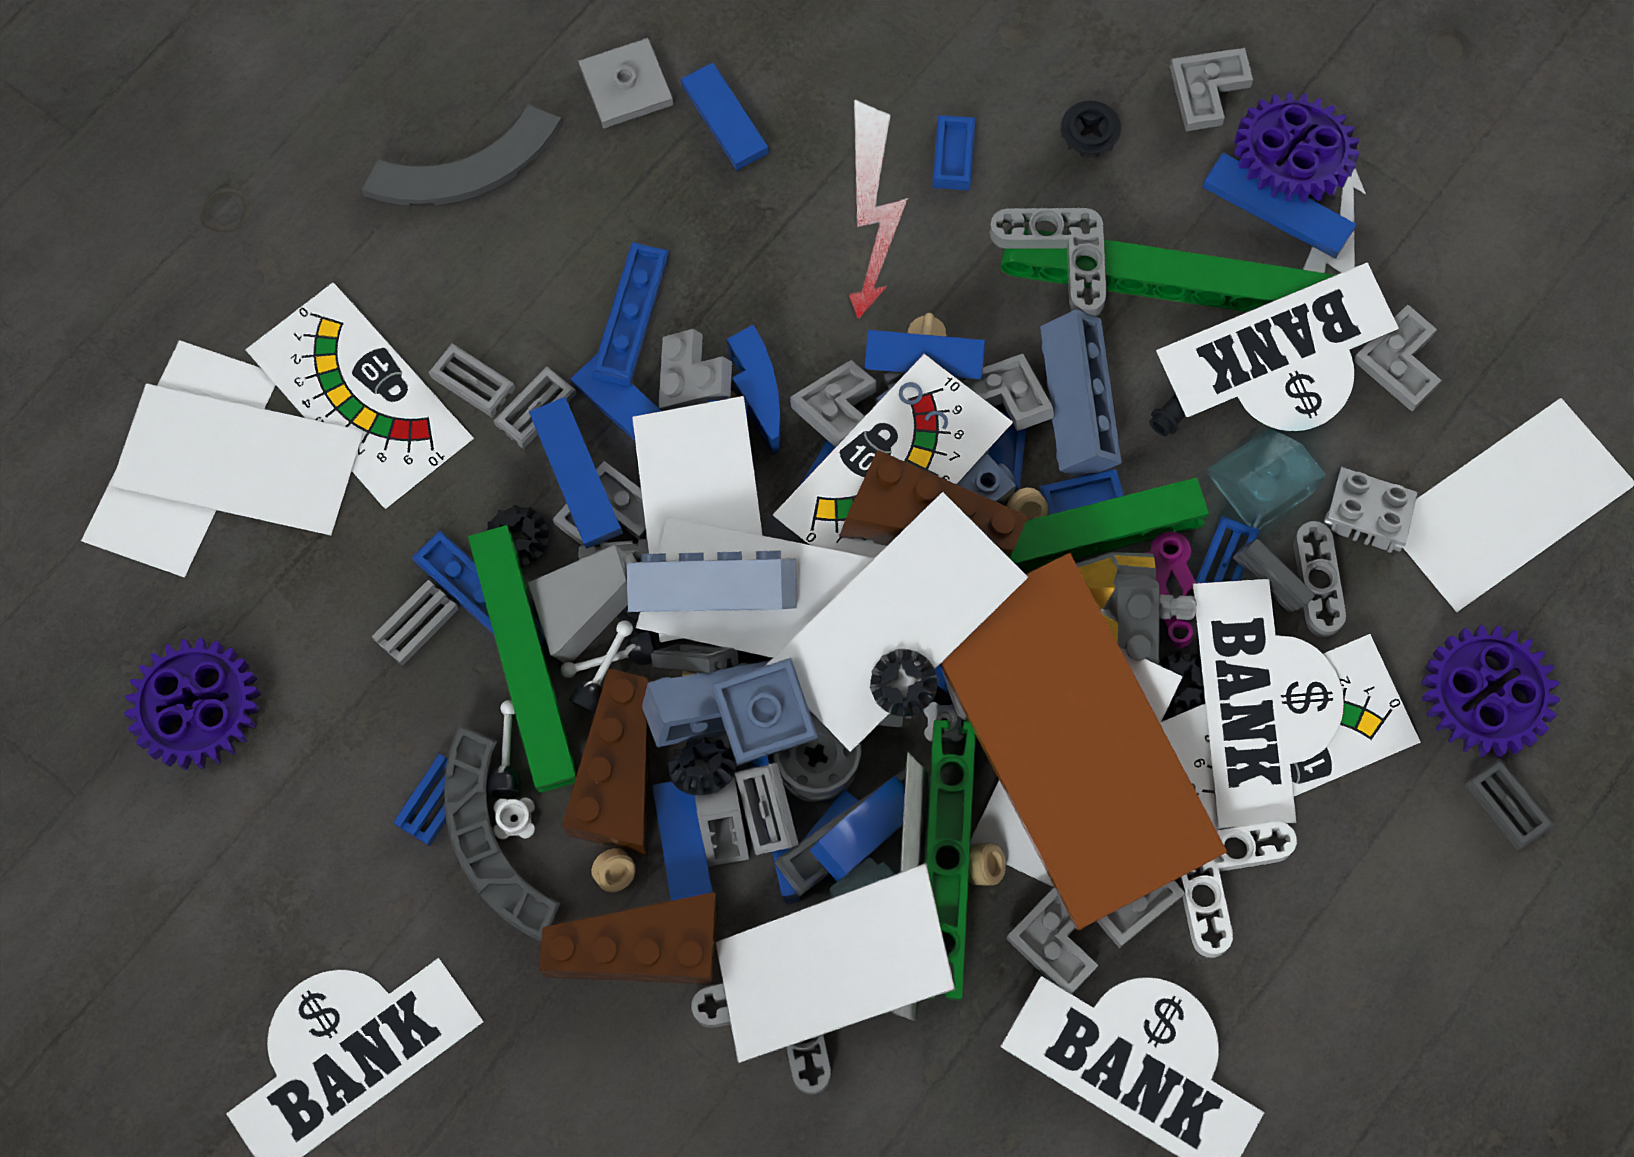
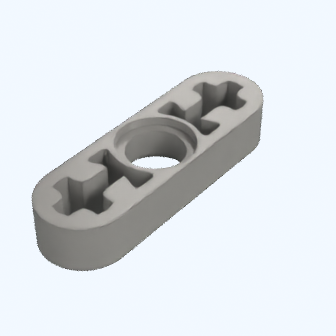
(1304, 552)

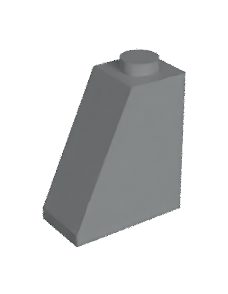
(581, 600)
(721, 819)

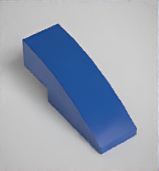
(757, 384)
(862, 830)

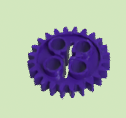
(1313, 165)
(190, 669)
(1514, 720)

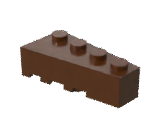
(899, 492)
(614, 772)
(640, 944)

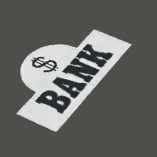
(1285, 357)
(1264, 700)
(344, 1047)
(1140, 1058)

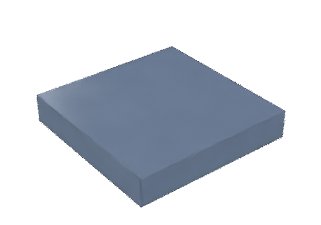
(764, 711)

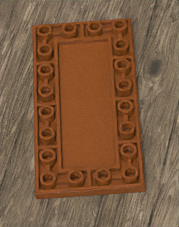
(1079, 747)

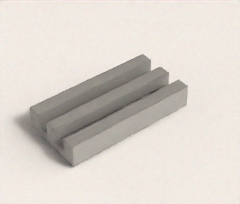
(496, 397)
(513, 431)
(405, 612)
(772, 805)

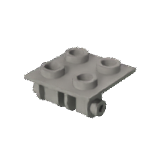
(1371, 508)

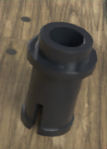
(1166, 420)

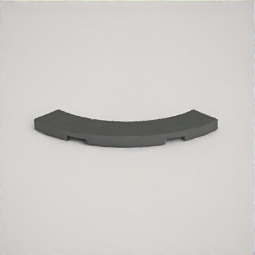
(470, 175)
(475, 843)

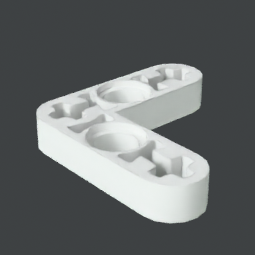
(1223, 863)

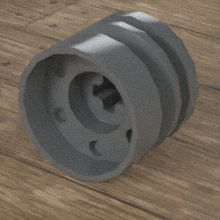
(824, 780)

